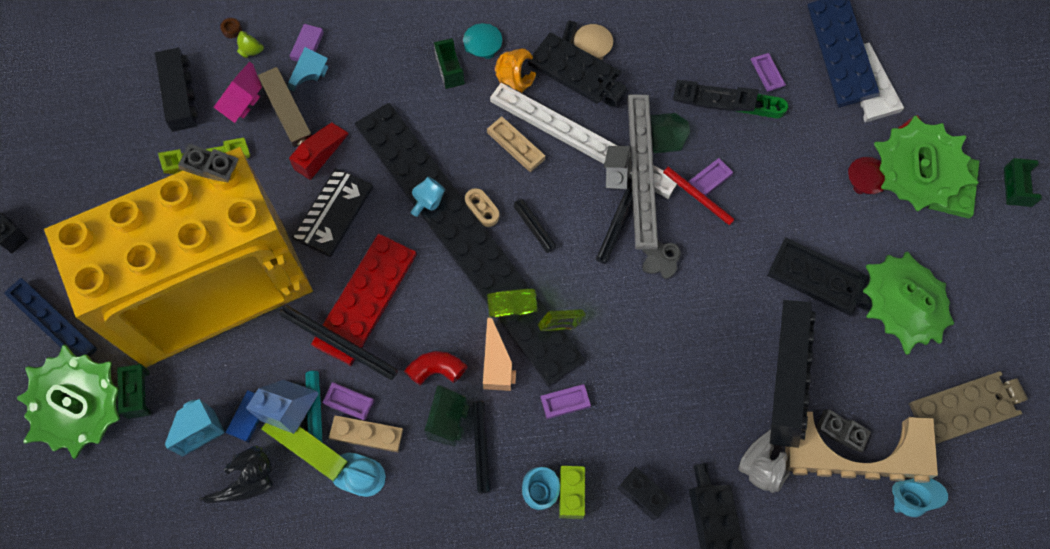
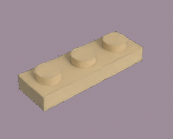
(516, 144)
(366, 434)

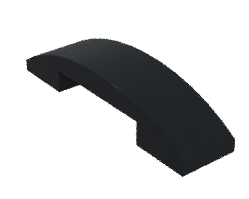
(715, 97)

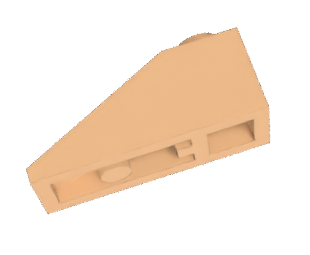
(497, 363)

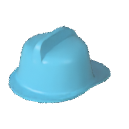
(361, 475)
(917, 498)

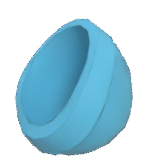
(540, 488)

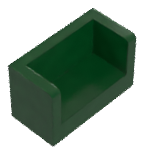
(448, 63)
(1019, 184)
(132, 391)

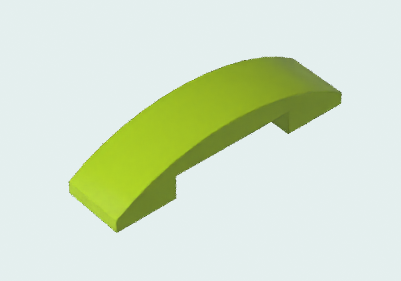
(170, 159)
(309, 449)

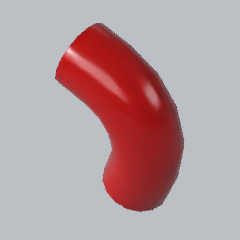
(433, 363)

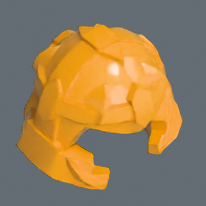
(509, 68)

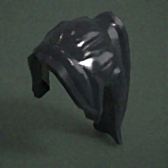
(253, 480)

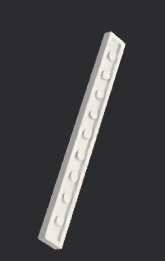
(567, 131)

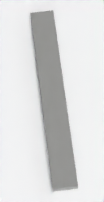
(642, 172)

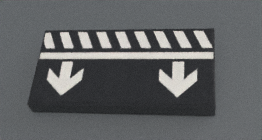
(332, 212)

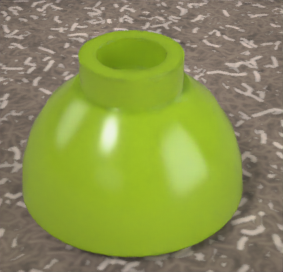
(248, 45)

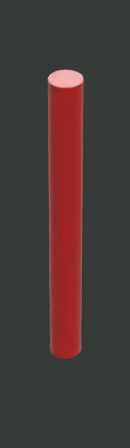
(698, 195)

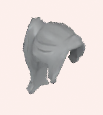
(760, 468)

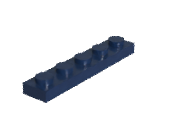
(49, 319)

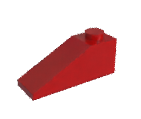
(317, 150)

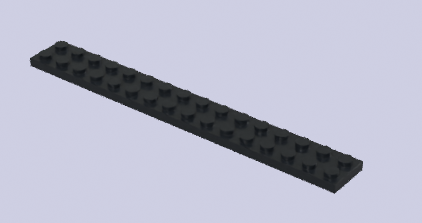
(468, 242)

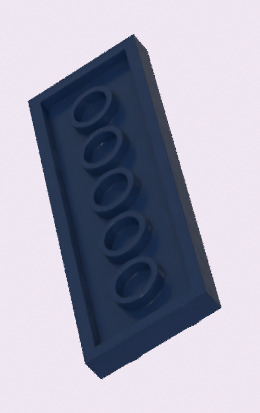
(843, 51)

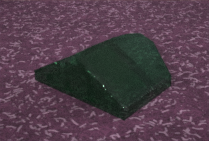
(668, 132)

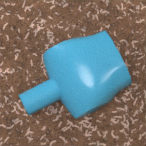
(428, 195)

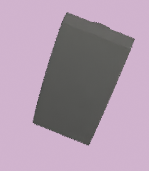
(208, 164)
(844, 432)

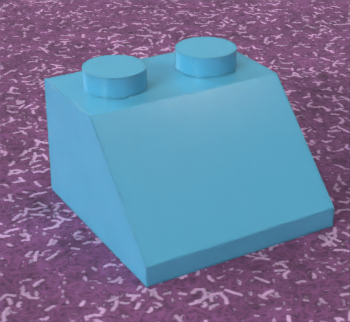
(193, 428)

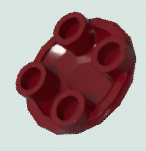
(866, 176)

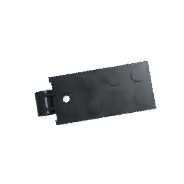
(578, 70)
(820, 277)

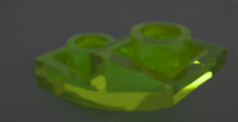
(512, 302)

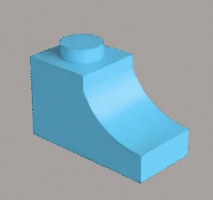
(309, 67)

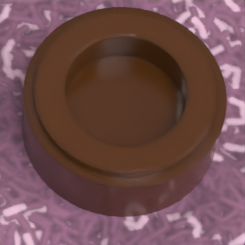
(230, 28)

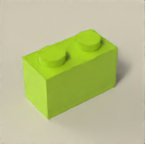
(572, 492)

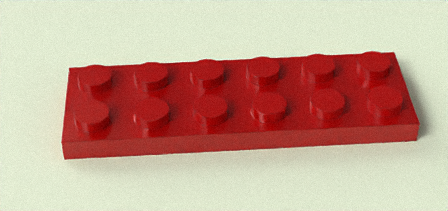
(367, 295)

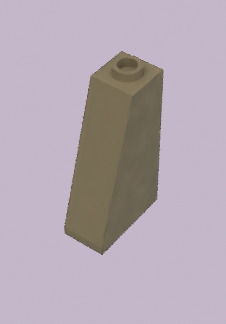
(284, 106)

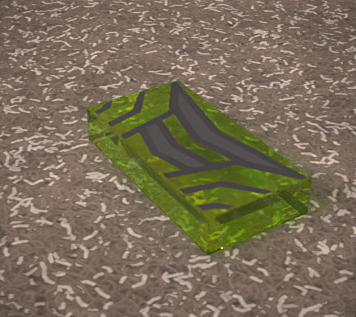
(561, 320)

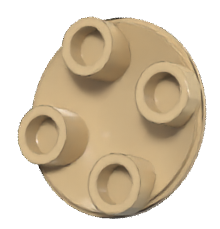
(594, 40)

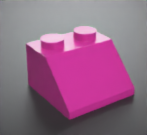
(240, 94)

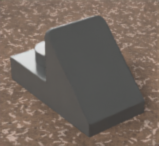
(617, 167)

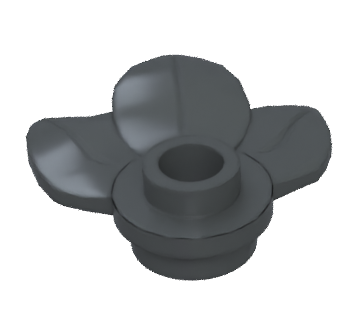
(659, 262)

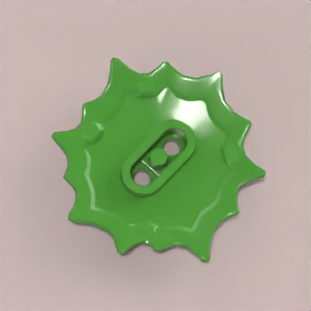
(933, 178)
(908, 301)
(73, 419)

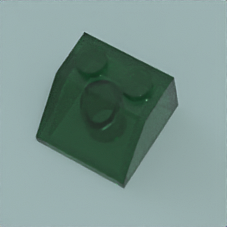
(446, 417)

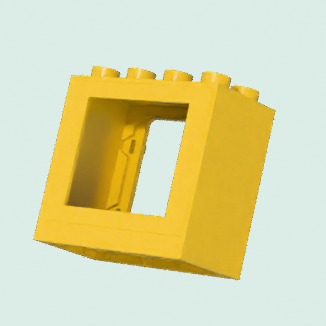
(177, 262)

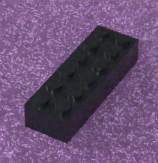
(793, 374)

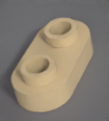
(483, 208)

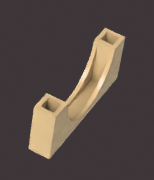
(911, 458)

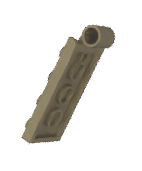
(970, 406)

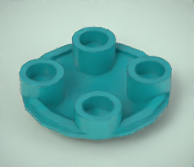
(482, 40)

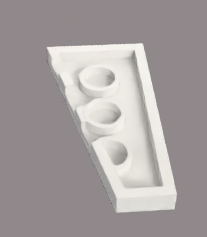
(887, 102)

